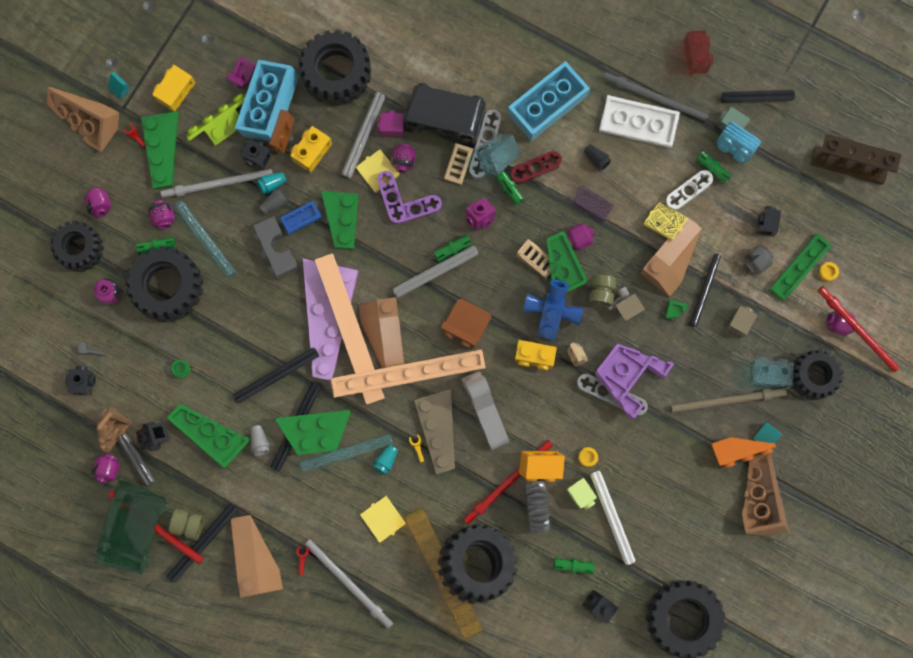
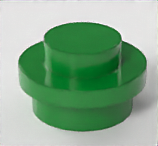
(180, 368)

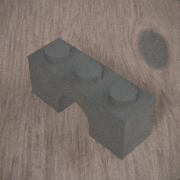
(268, 234)

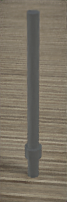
(622, 83)

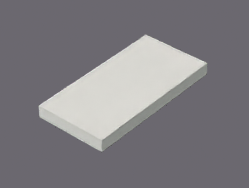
(639, 121)

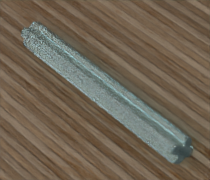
(205, 238)
(347, 452)

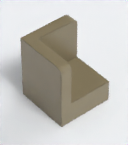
(629, 307)

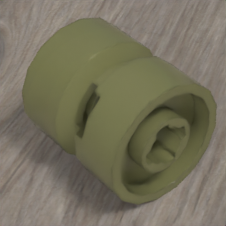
(602, 290)
(186, 524)

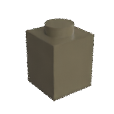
(742, 321)

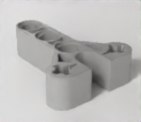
(485, 409)

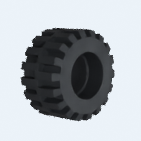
(63, 240)
(830, 368)

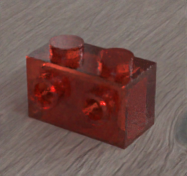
(697, 52)

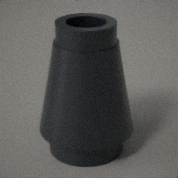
(597, 157)

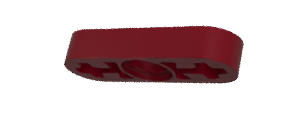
(550, 167)

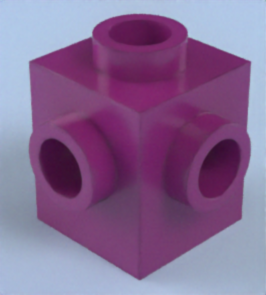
(480, 214)

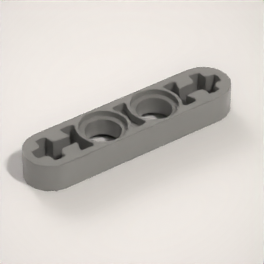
(481, 142)
(608, 398)

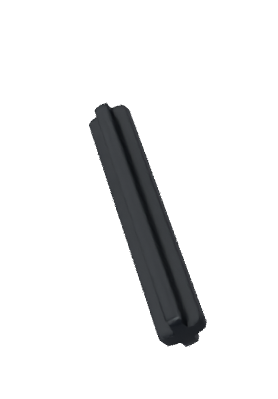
(757, 96)

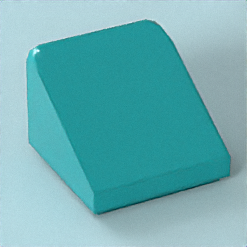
(118, 85)
(767, 434)

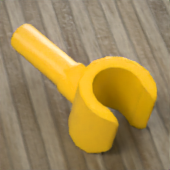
(417, 448)

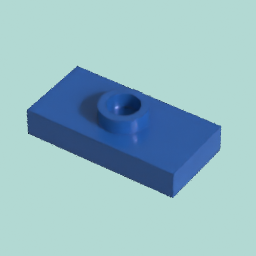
(300, 217)

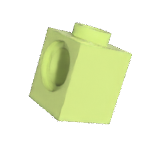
(582, 494)

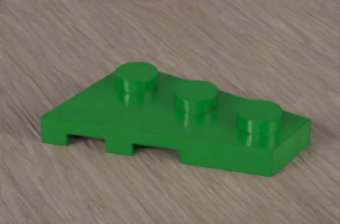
(342, 217)
(563, 261)

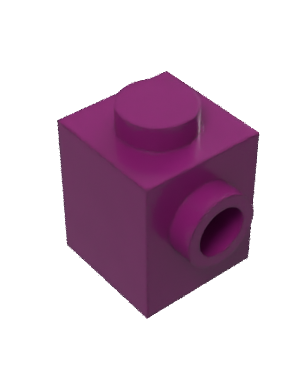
(390, 124)

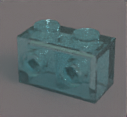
(498, 154)
(771, 373)

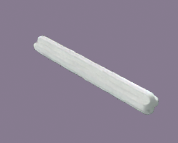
(612, 517)

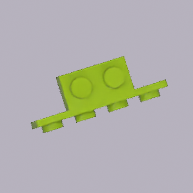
(221, 124)

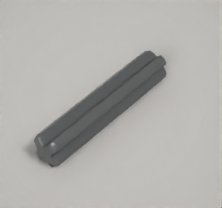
(136, 460)

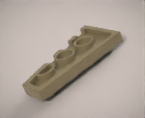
(437, 425)

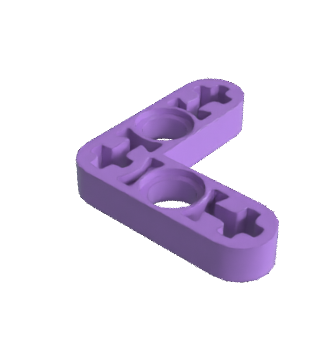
(405, 208)

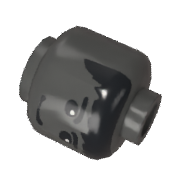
(758, 260)

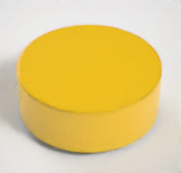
(828, 271)
(588, 457)

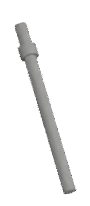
(181, 190)
(376, 611)

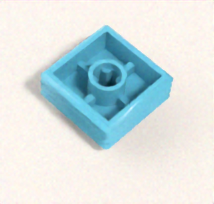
(738, 142)

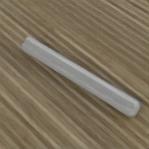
(363, 135)
(435, 271)

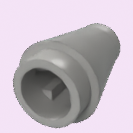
(259, 442)

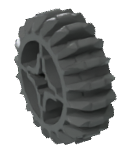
(537, 507)

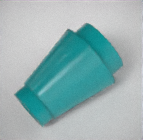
(271, 182)
(385, 460)

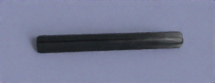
(276, 375)
(304, 409)
(203, 542)

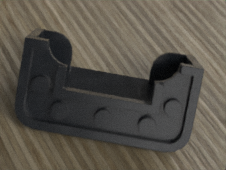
(444, 113)

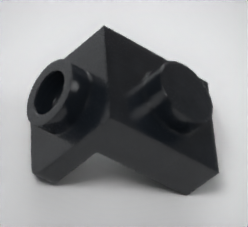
(600, 606)

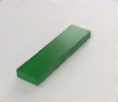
(800, 267)

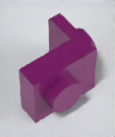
(242, 73)

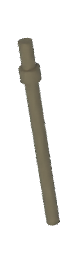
(765, 394)

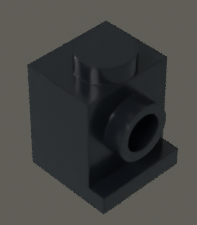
(768, 221)

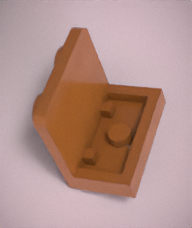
(466, 323)

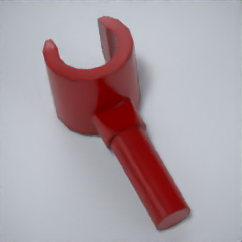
(133, 134)
(302, 560)

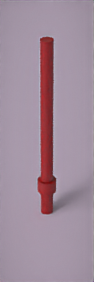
(834, 303)
(481, 507)
(173, 540)

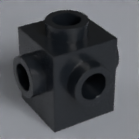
(256, 154)
(80, 381)
(152, 436)

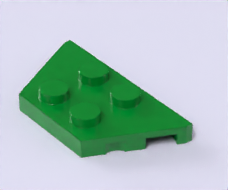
(314, 431)

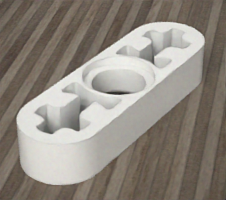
(703, 186)

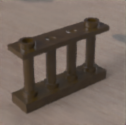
(855, 159)

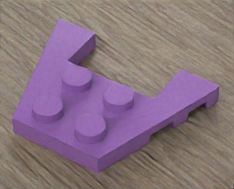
(621, 372)

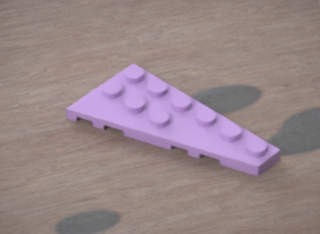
(322, 324)

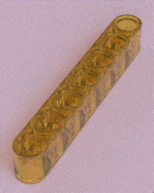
(430, 548)

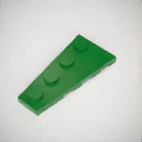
(160, 141)
(214, 439)

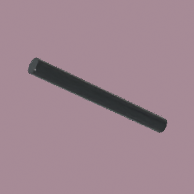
(705, 290)

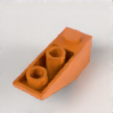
(733, 449)

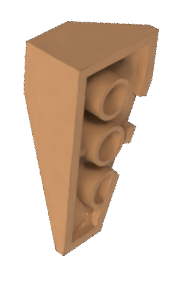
(91, 119)
(671, 261)
(383, 330)
(110, 427)
(763, 504)
(254, 563)

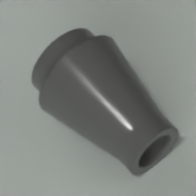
(274, 201)

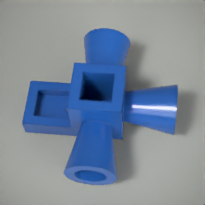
(553, 310)

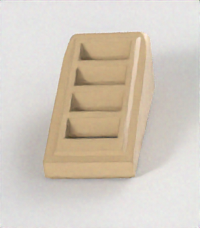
(469, 151)
(526, 259)
(576, 354)

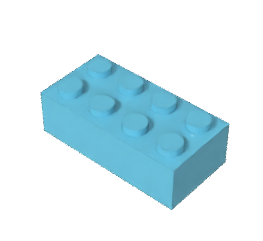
(267, 94)
(548, 101)

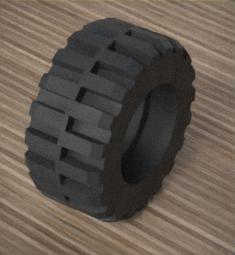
(330, 45)
(150, 264)
(499, 553)
(712, 619)

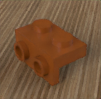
(281, 132)

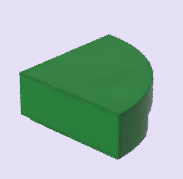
(675, 309)

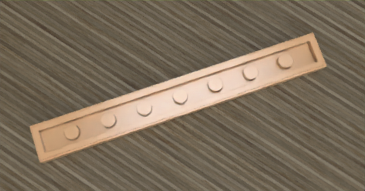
(346, 321)
(407, 373)

